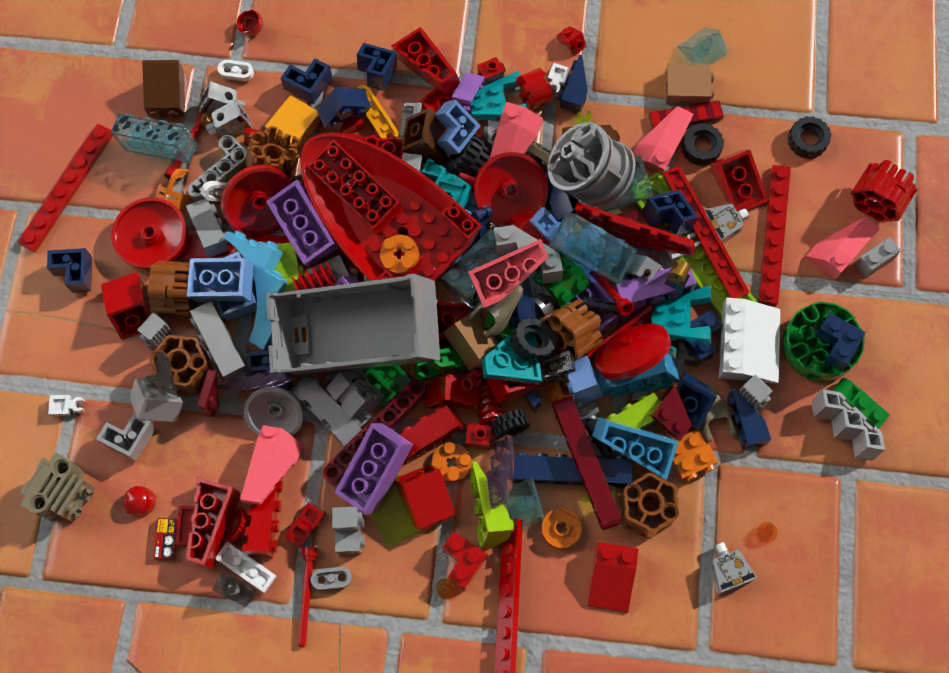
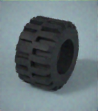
(470, 158)

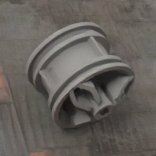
(591, 165)

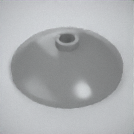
(260, 410)

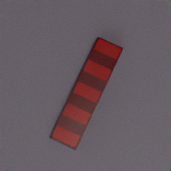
(702, 113)

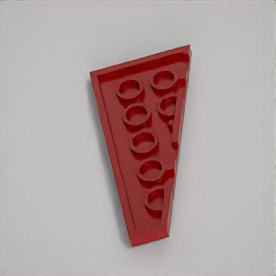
(635, 232)

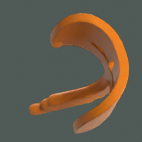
(182, 199)

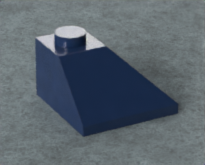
(696, 399)

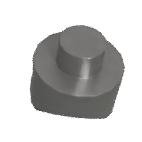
(544, 304)

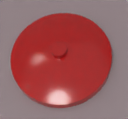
(510, 185)
(246, 198)
(149, 232)
(632, 351)

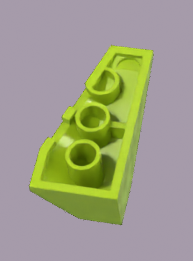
(493, 523)

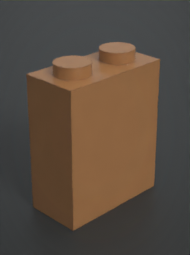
(688, 84)
(470, 341)

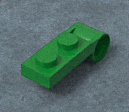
(864, 403)

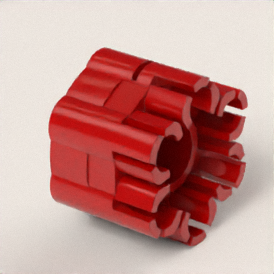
(881, 194)

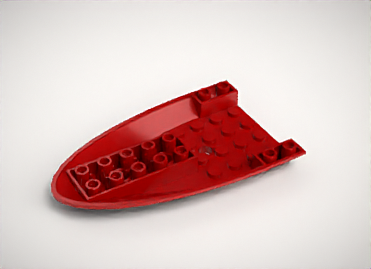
(405, 199)

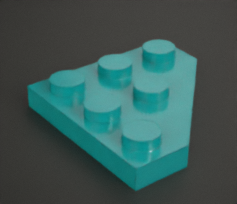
(507, 366)

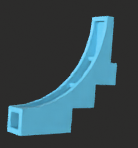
(267, 280)

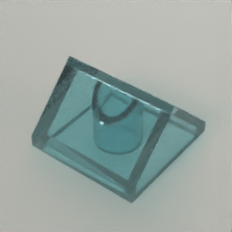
(704, 47)
(525, 503)

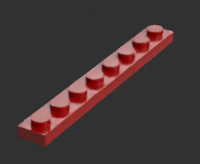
(65, 188)
(774, 235)
(708, 237)
(509, 601)

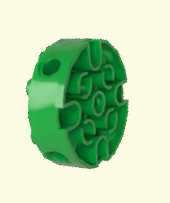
(806, 351)

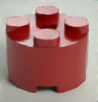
(534, 89)

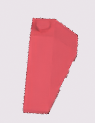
(516, 130)
(661, 142)
(839, 249)
(501, 276)
(271, 459)

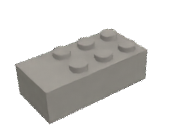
(217, 341)

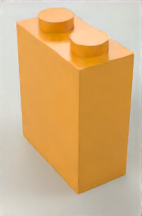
(295, 119)

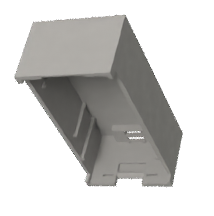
(354, 326)

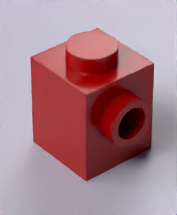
(491, 70)
(479, 436)

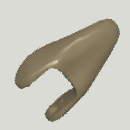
(501, 311)
(717, 411)

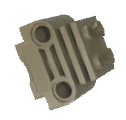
(57, 489)

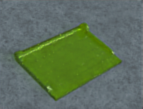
(393, 518)

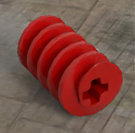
(315, 279)
(487, 405)

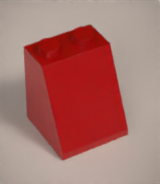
(126, 304)
(425, 496)

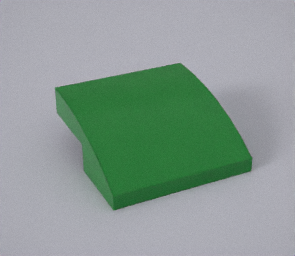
(389, 381)

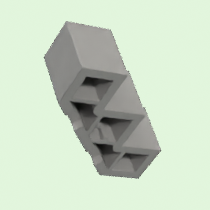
(512, 238)
(326, 409)
(848, 424)

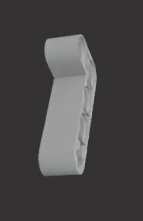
(216, 171)

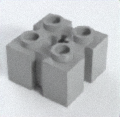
(354, 392)

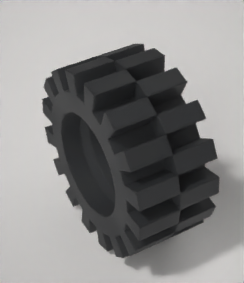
(510, 423)

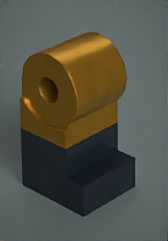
(678, 275)

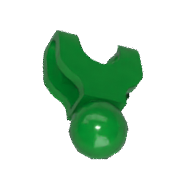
(448, 363)

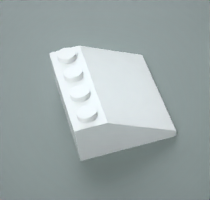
(749, 341)

